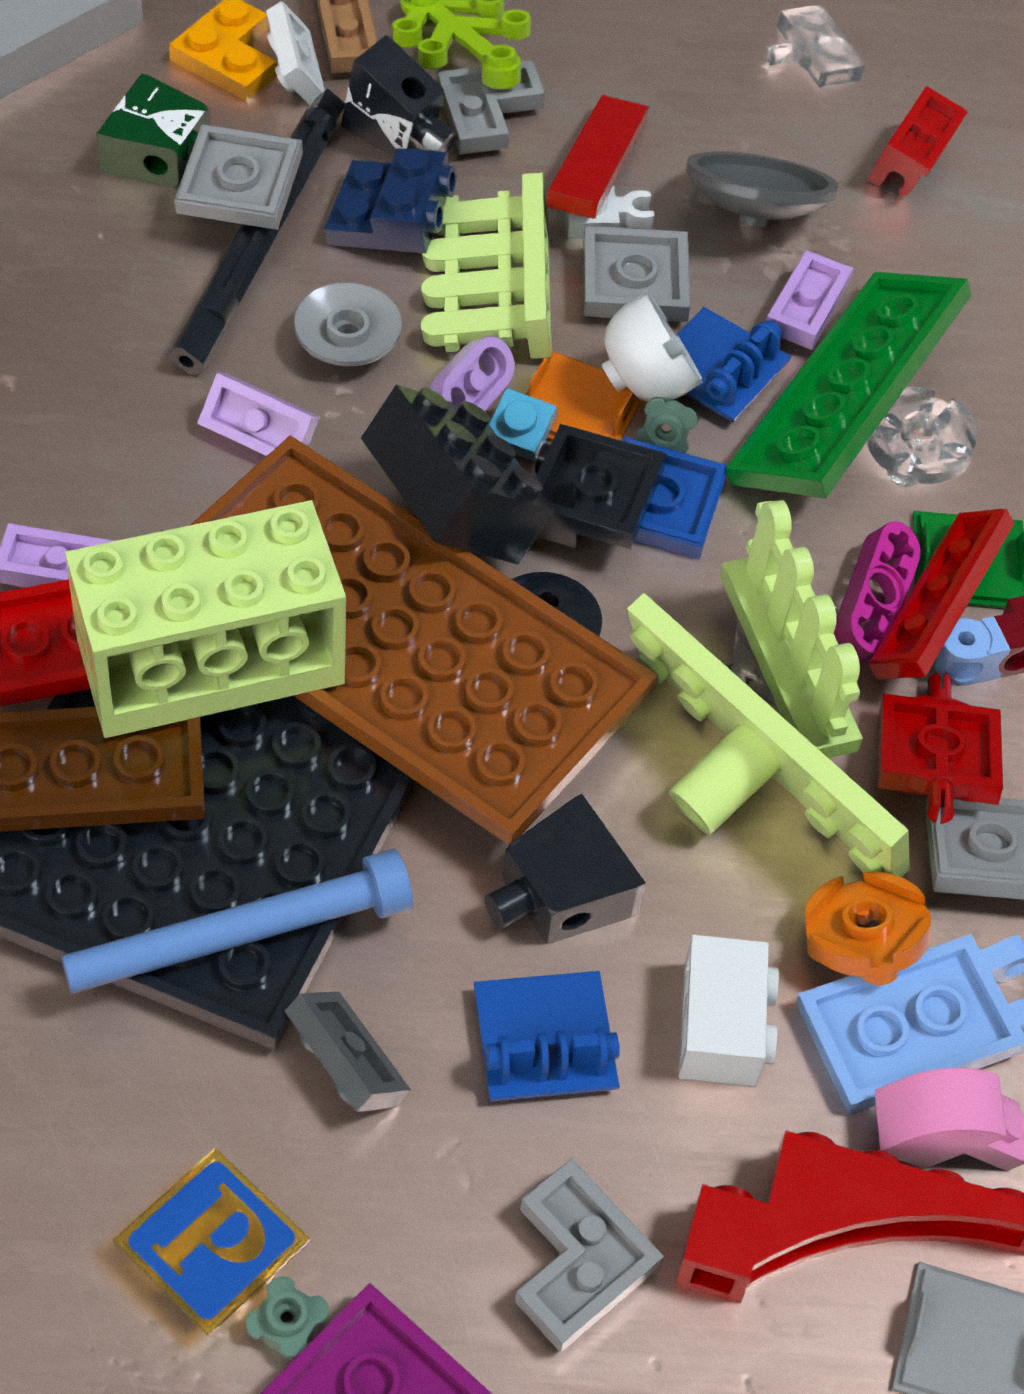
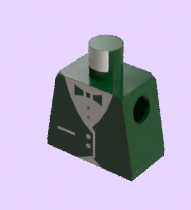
(151, 133)

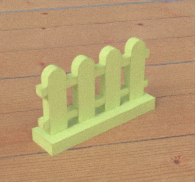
(500, 285)
(794, 634)

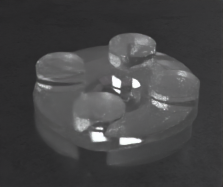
(924, 461)

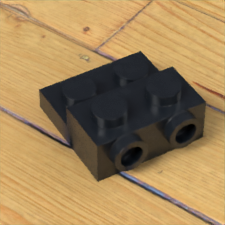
(596, 486)

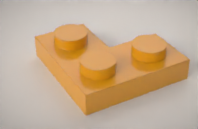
(221, 51)

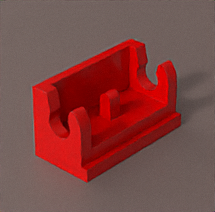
(919, 140)

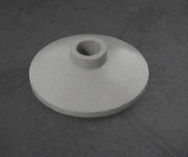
(347, 324)

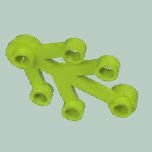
(498, 62)

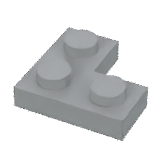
(477, 110)
(598, 1261)

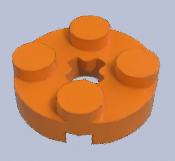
(875, 951)

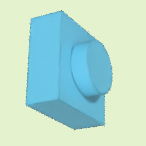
(523, 422)

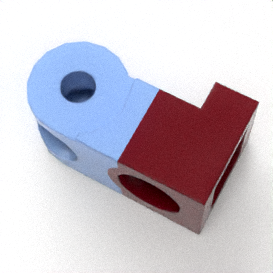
(985, 648)

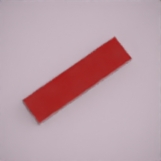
(597, 157)
(941, 594)

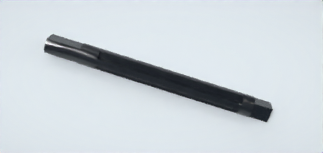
(250, 247)

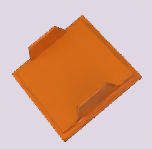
(583, 397)

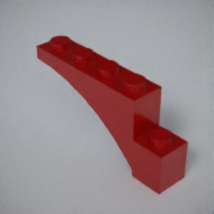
(834, 1201)

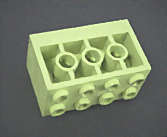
(208, 617)

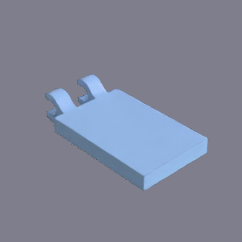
(929, 1018)

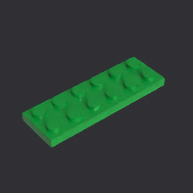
(848, 384)

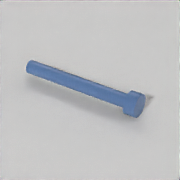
(379, 886)

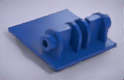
(732, 361)
(546, 1036)

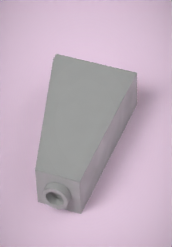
(50, 33)

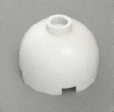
(647, 353)

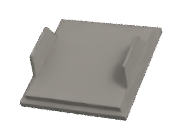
(961, 1337)

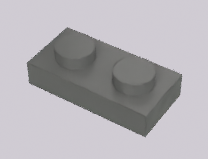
(347, 1051)

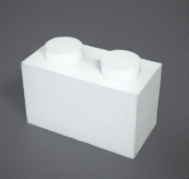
(726, 1011)

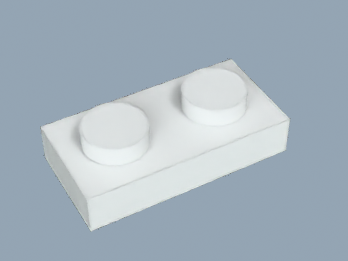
(295, 52)

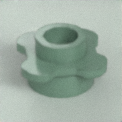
(671, 413)
(284, 1337)

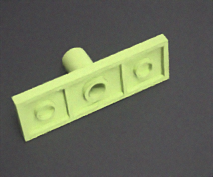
(758, 748)

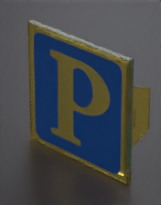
(212, 1241)

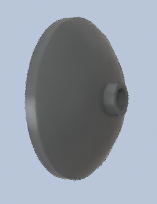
(760, 186)

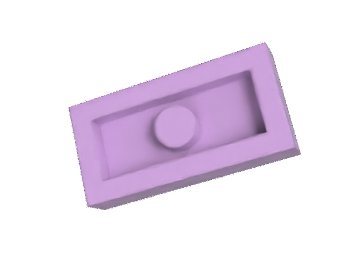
(810, 298)
(254, 415)
(38, 555)

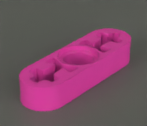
(894, 578)

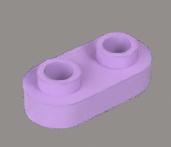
(467, 382)

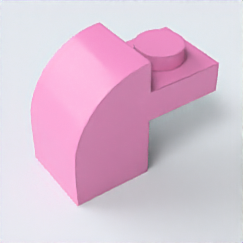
(947, 1115)

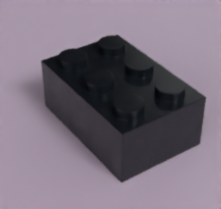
(457, 474)

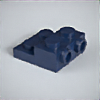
(392, 203)

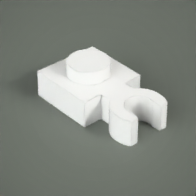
(616, 212)

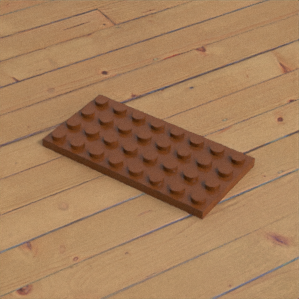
(448, 657)

